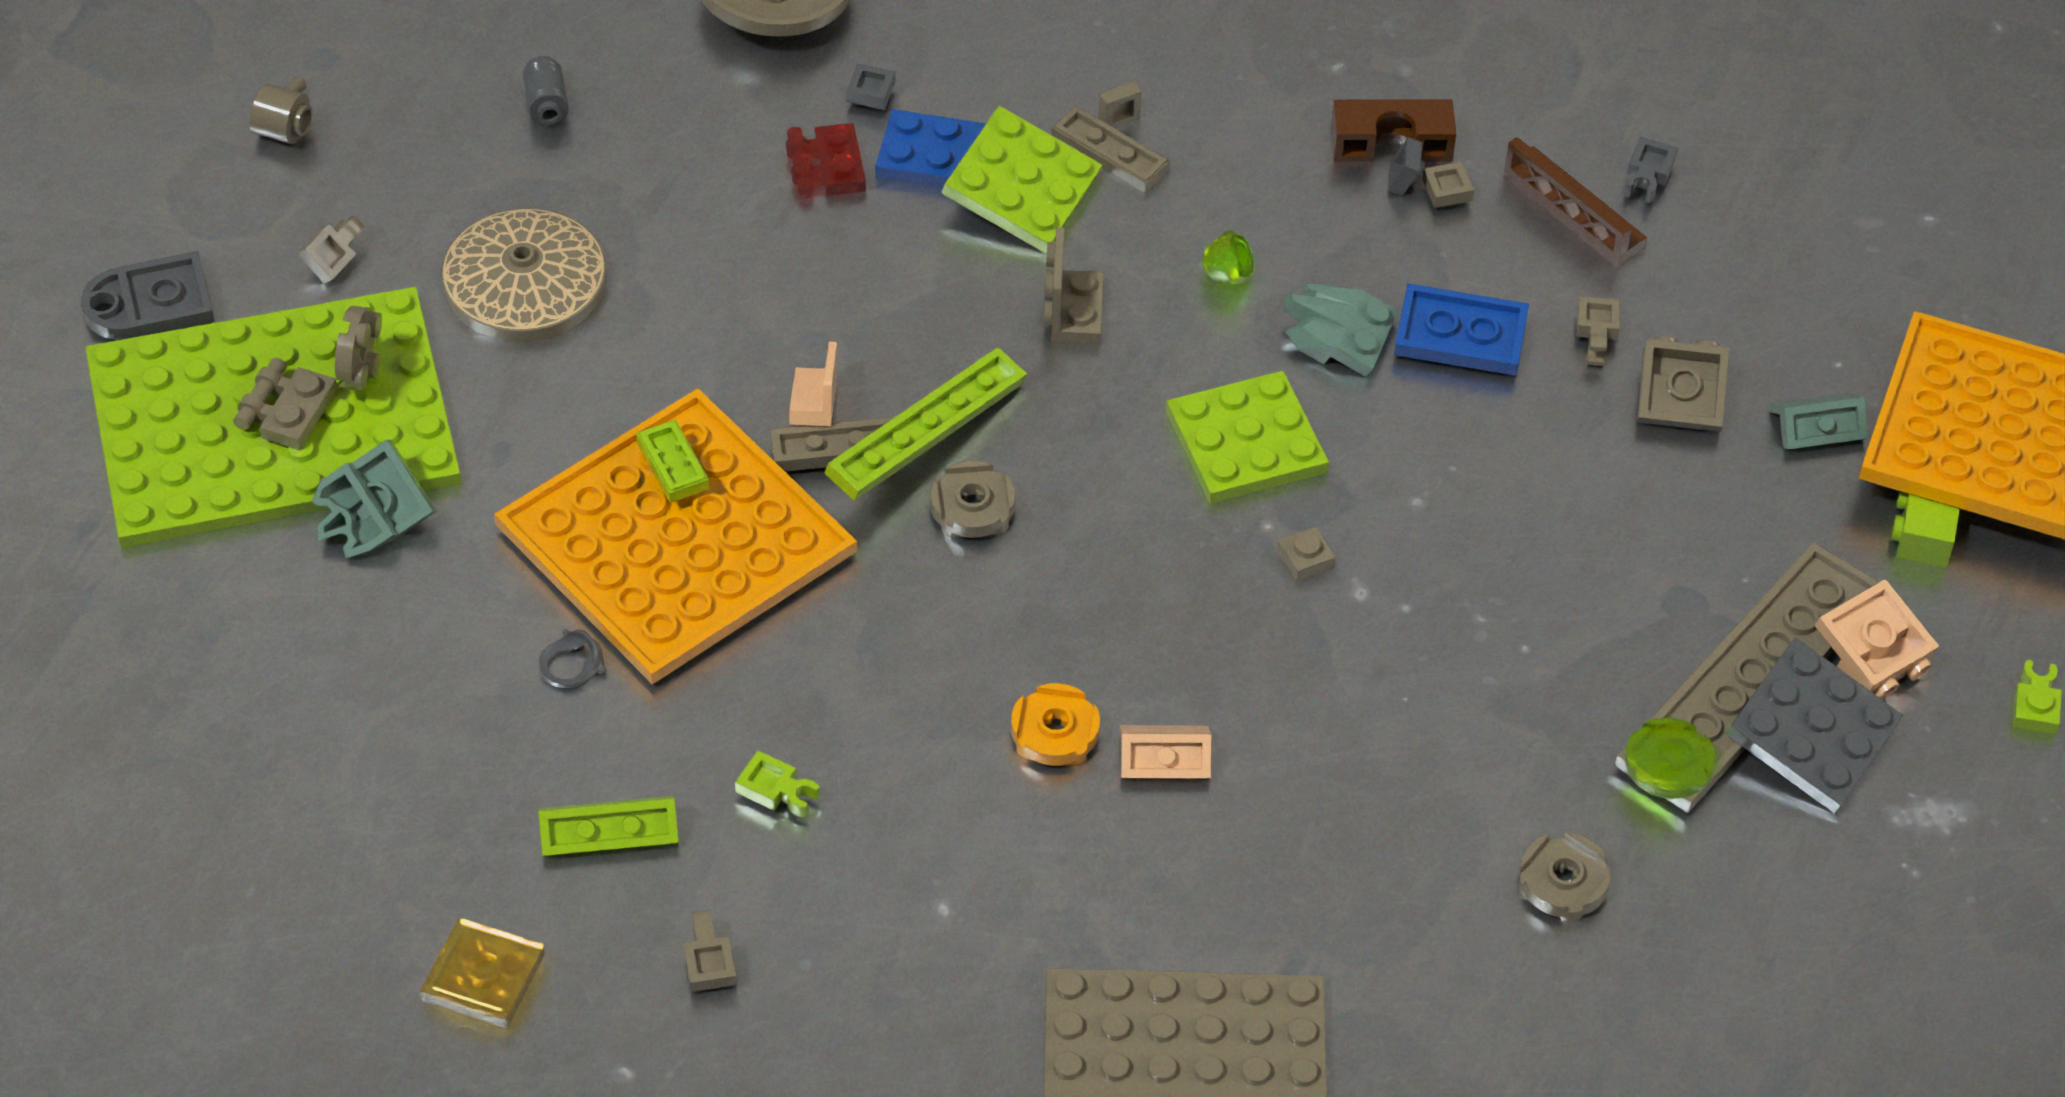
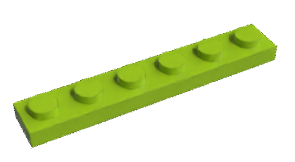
(925, 424)

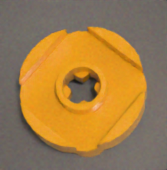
(1050, 746)

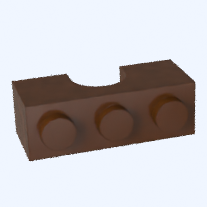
(1364, 122)

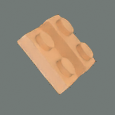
(1878, 639)

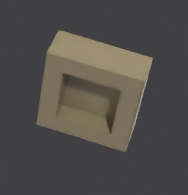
(1120, 105)
(1448, 184)
(1306, 554)

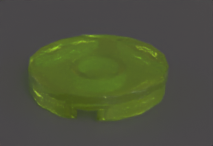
(1669, 758)

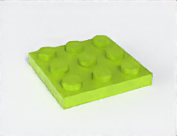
(1021, 178)
(1246, 437)

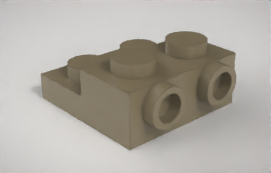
(1683, 383)

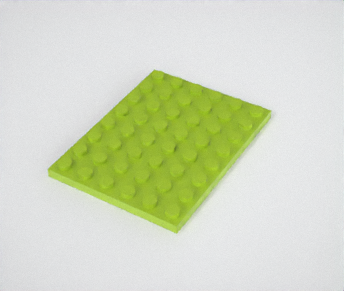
(173, 399)

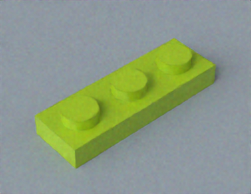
(608, 825)

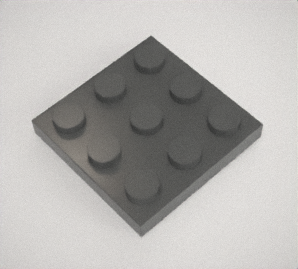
(1814, 725)

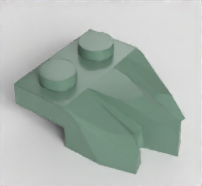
(1339, 325)
(372, 500)

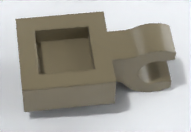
(329, 249)
(1599, 322)
(708, 958)

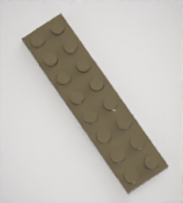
(1742, 660)

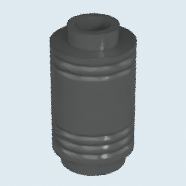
(545, 90)

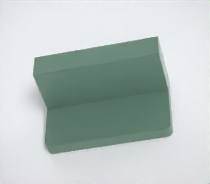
(1822, 420)

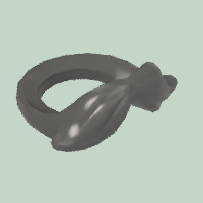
(567, 644)

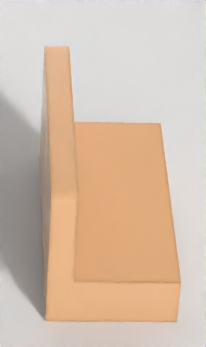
(815, 393)
(1165, 751)

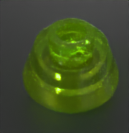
(1229, 259)

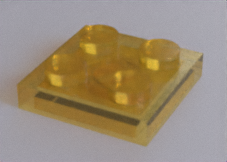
(482, 973)

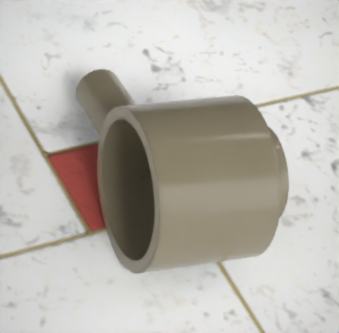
(281, 112)

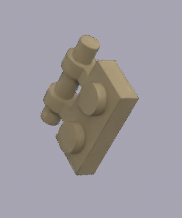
(295, 411)

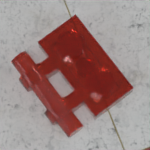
(838, 156)

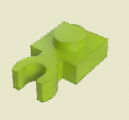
(2036, 702)
(773, 781)

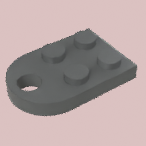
(148, 297)

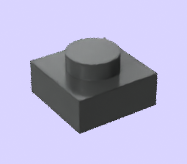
(870, 86)
(1406, 166)

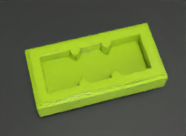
(672, 461)

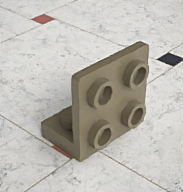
(1076, 299)

